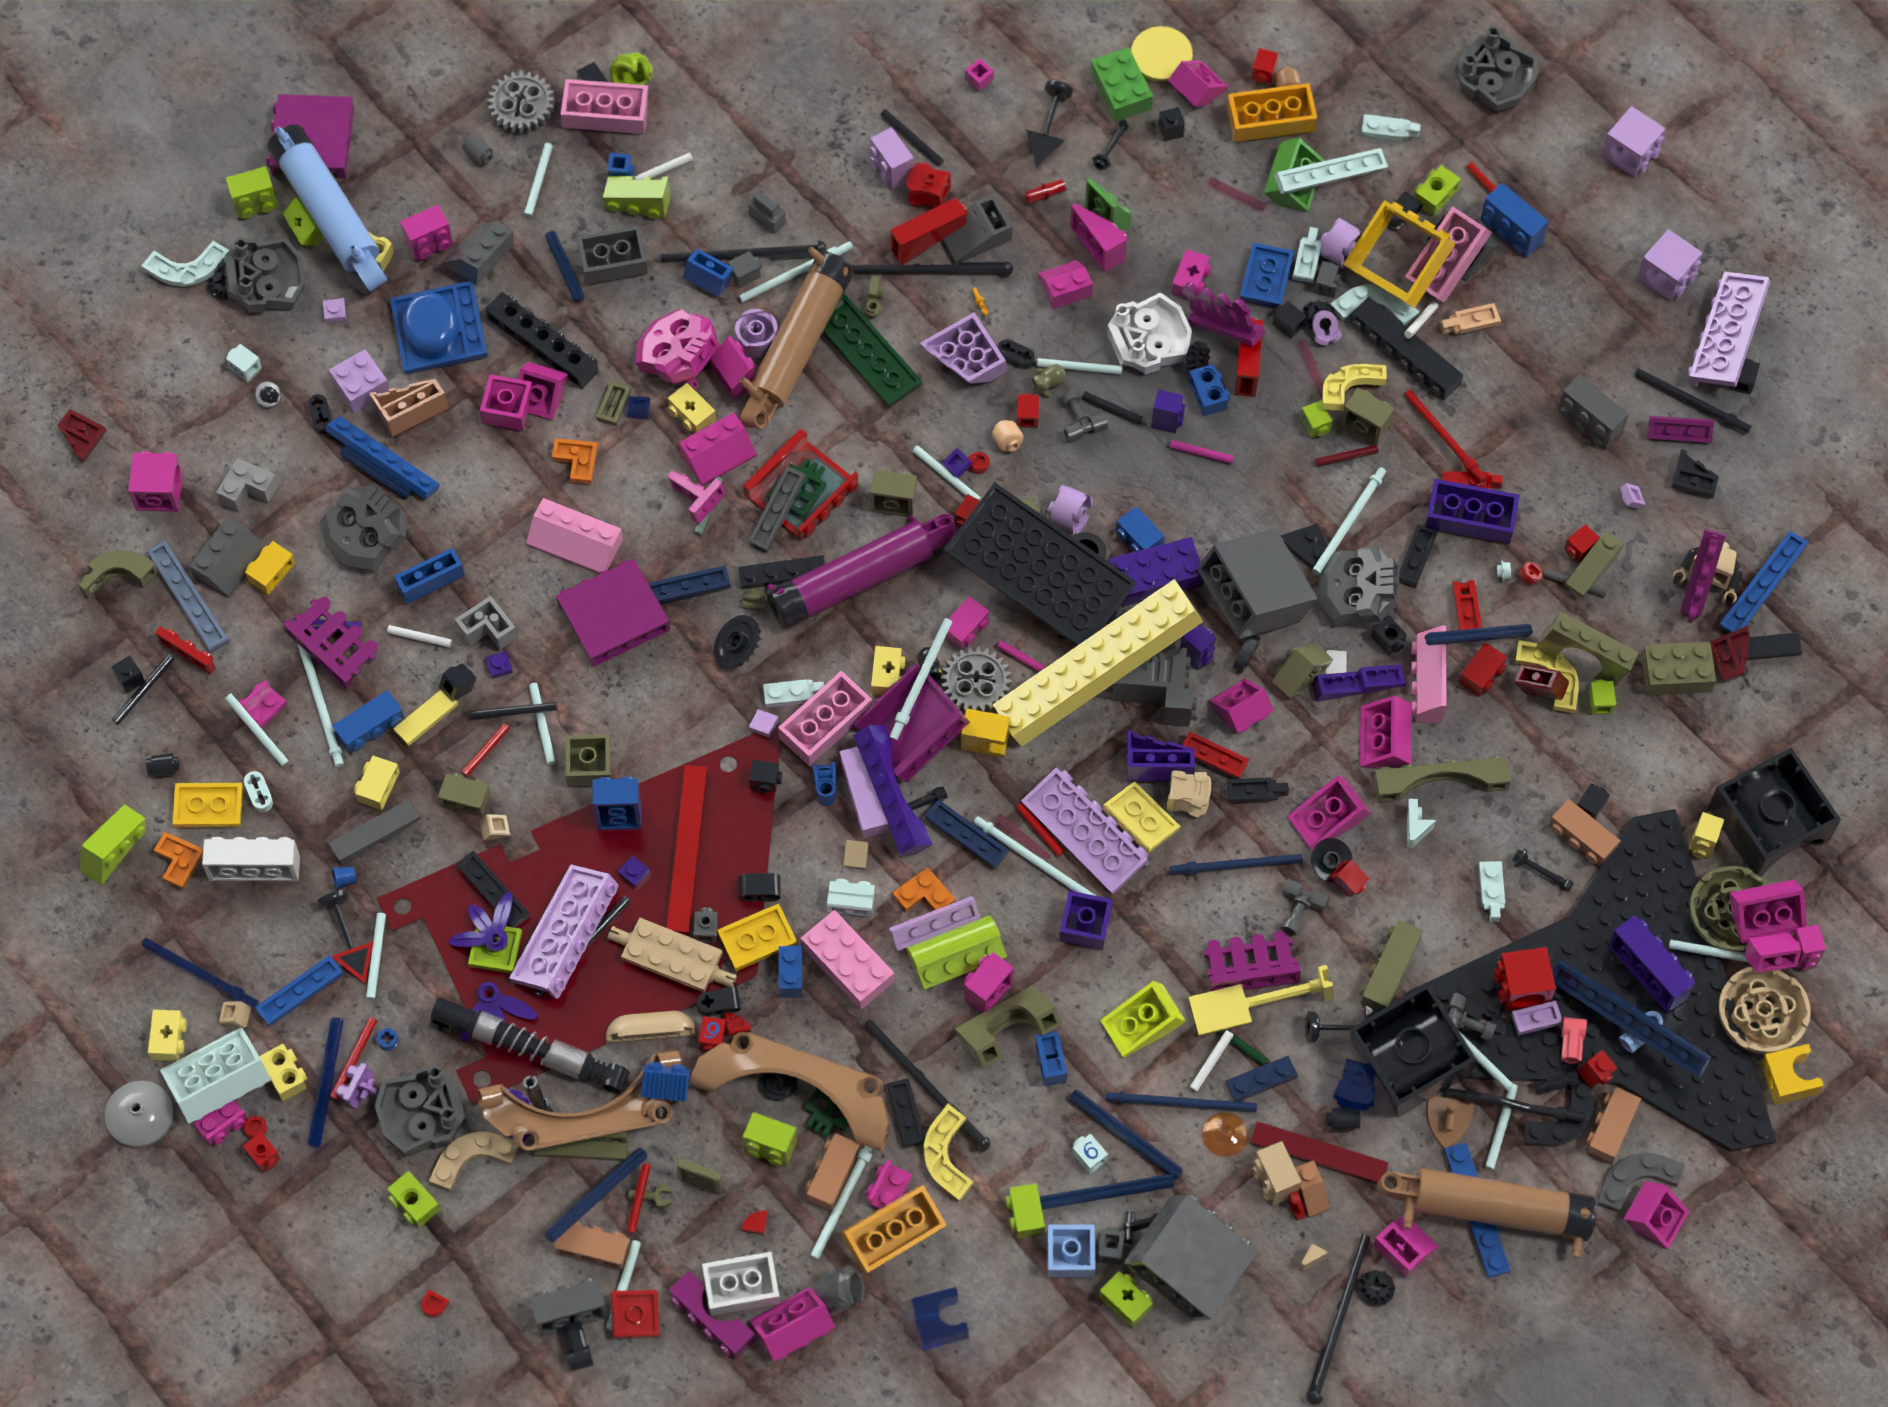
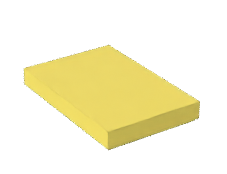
(1141, 817)

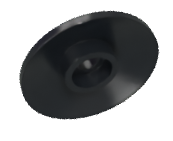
(1331, 848)

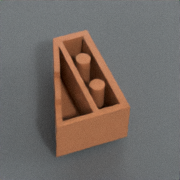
(410, 405)

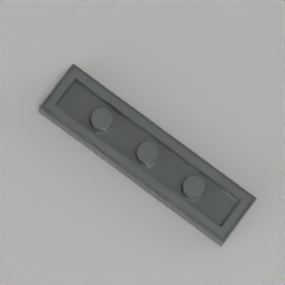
(777, 508)

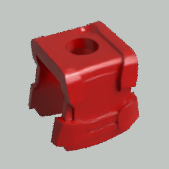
(927, 185)

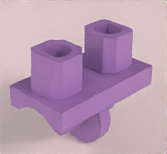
(360, 1086)

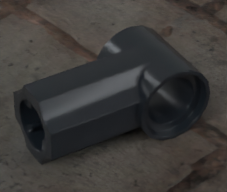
(578, 1350)

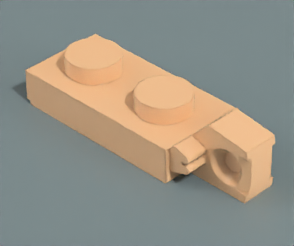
(1471, 319)

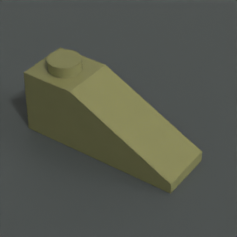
(1595, 564)

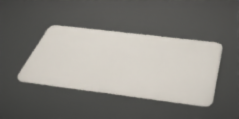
(1339, 663)

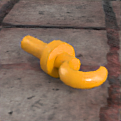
(980, 301)

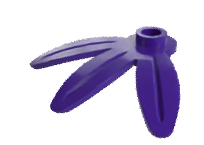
(488, 930)
(493, 1004)

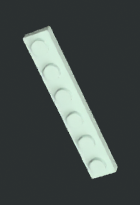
(1330, 171)

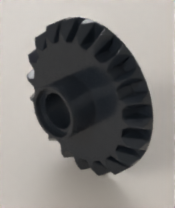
(736, 641)

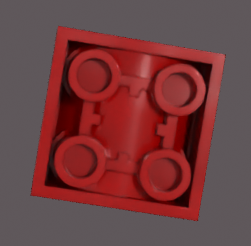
(1524, 979)

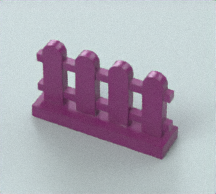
(1231, 322)
(1702, 574)
(334, 652)
(1252, 976)

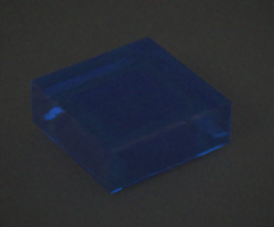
(638, 407)

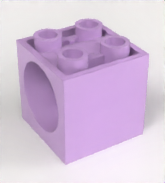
(1634, 142)
(1670, 265)

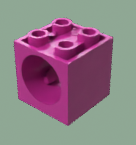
(155, 482)

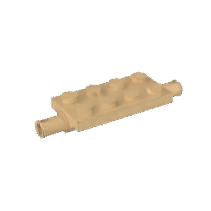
(672, 955)

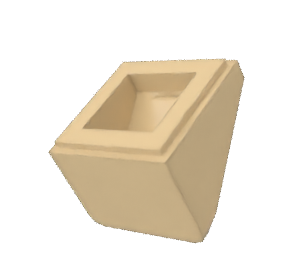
(494, 827)
(856, 854)
(235, 1014)
(1313, 1256)

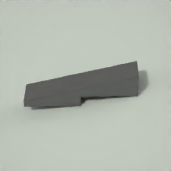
(372, 832)

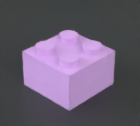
(890, 158)
(357, 379)

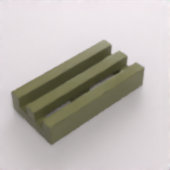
(609, 419)

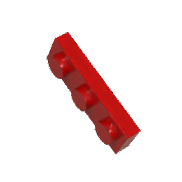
(185, 649)
(1216, 756)

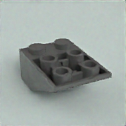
(984, 229)

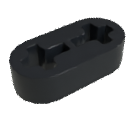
(1016, 354)
(315, 415)
(1246, 653)

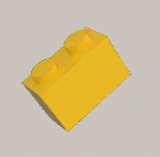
(270, 567)

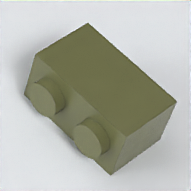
(464, 794)

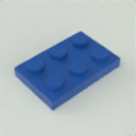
(1266, 275)

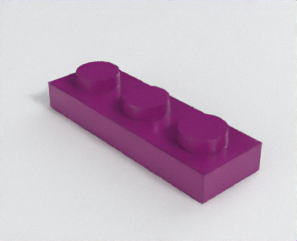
(1680, 429)

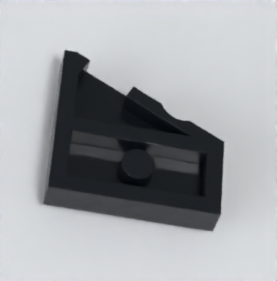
(1694, 477)
(1306, 544)

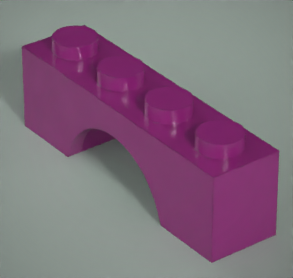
(731, 1335)

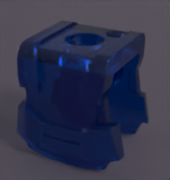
(1356, 1087)

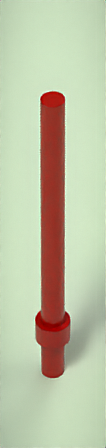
(1469, 463)

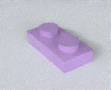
(1537, 1018)

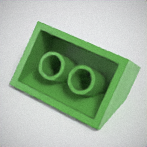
(1290, 155)

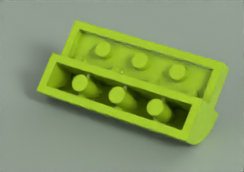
(955, 951)

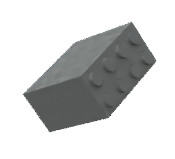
(1257, 583)
(1191, 1257)

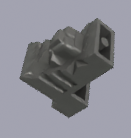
(1161, 682)

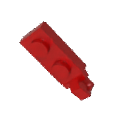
(1464, 477)

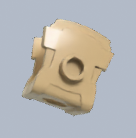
(1189, 793)

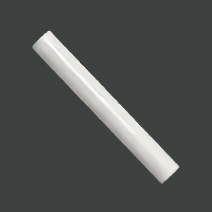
(665, 167)
(1421, 319)
(419, 636)
(1211, 1061)

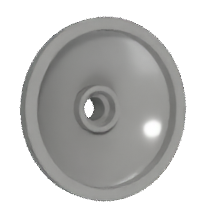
(145, 1125)

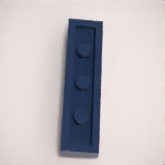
(691, 584)
(966, 834)

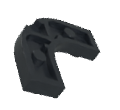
(1562, 1132)

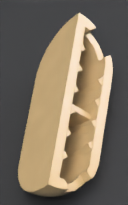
(650, 1027)

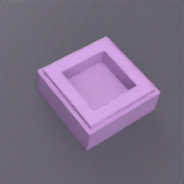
(763, 723)

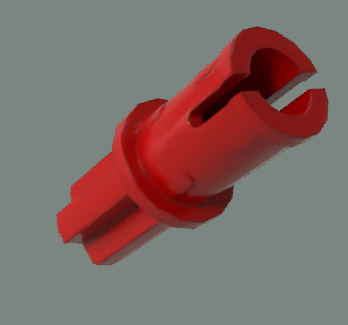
(1045, 191)

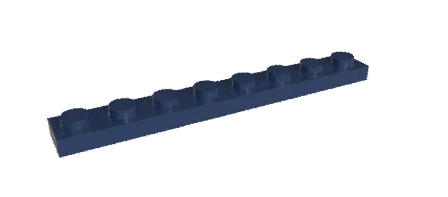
(1630, 1019)

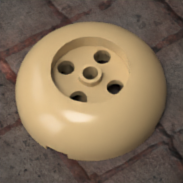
(1789, 1006)

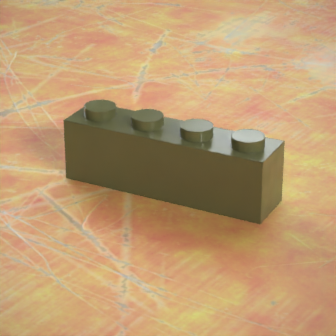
(1391, 966)

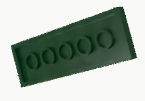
(870, 353)

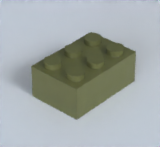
(1678, 668)

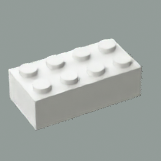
(251, 859)

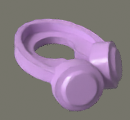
(1334, 333)

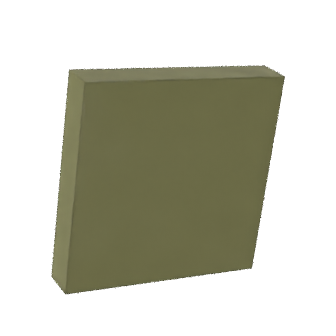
(700, 1176)

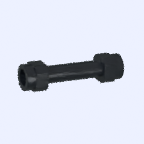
(937, 793)

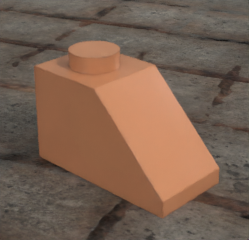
(1312, 1189)

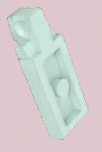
(1389, 128)
(1307, 257)
(790, 692)
(1492, 888)

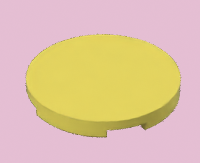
(1160, 52)

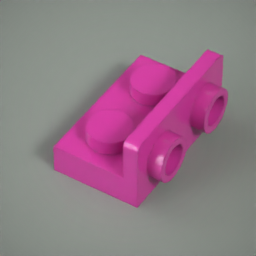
(262, 704)
(221, 1122)
(889, 1186)

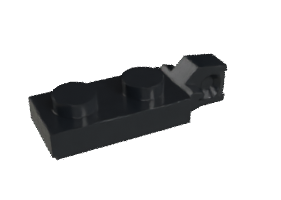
(1255, 790)

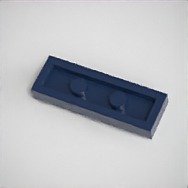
(1261, 1079)

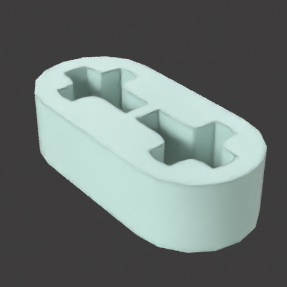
(253, 793)

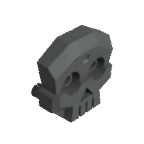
(1486, 64)
(249, 276)
(351, 540)
(1373, 585)
(403, 1116)

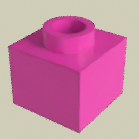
(979, 74)

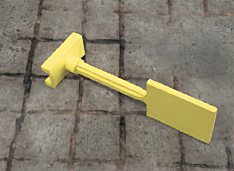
(1230, 1007)

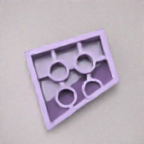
(967, 350)

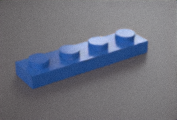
(299, 990)

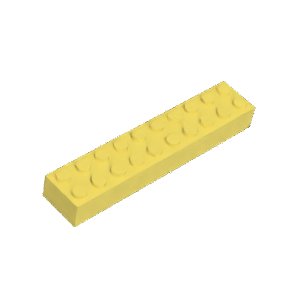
(1098, 662)

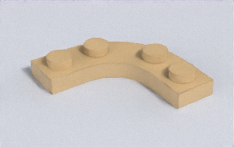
(469, 1147)

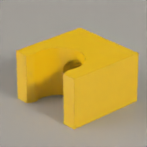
(985, 733)
(1781, 1078)

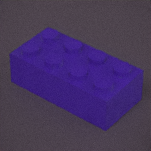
(1472, 511)
(1159, 566)
(1651, 963)

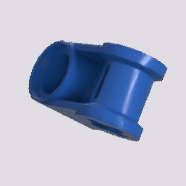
(825, 780)

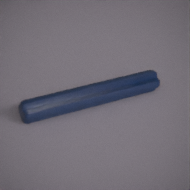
(564, 266)
(375, 472)

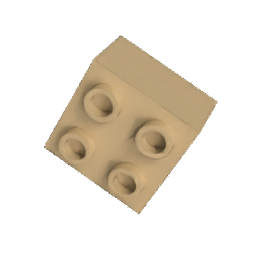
(1276, 1173)

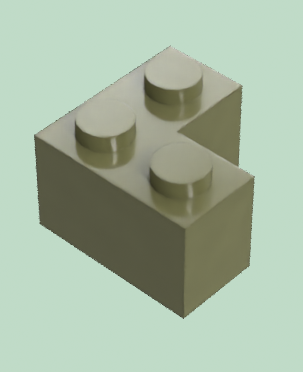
(1301, 668)

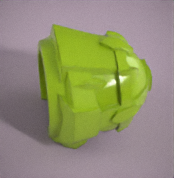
(631, 69)

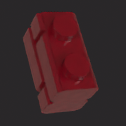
(1541, 682)

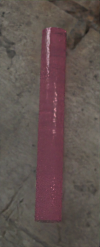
(1237, 194)
(1312, 365)
(1022, 837)

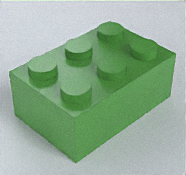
(1121, 84)

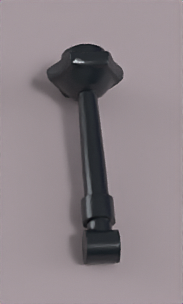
(1101, 160)
(1521, 858)

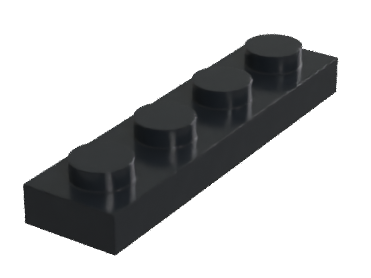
(776, 572)
(490, 886)

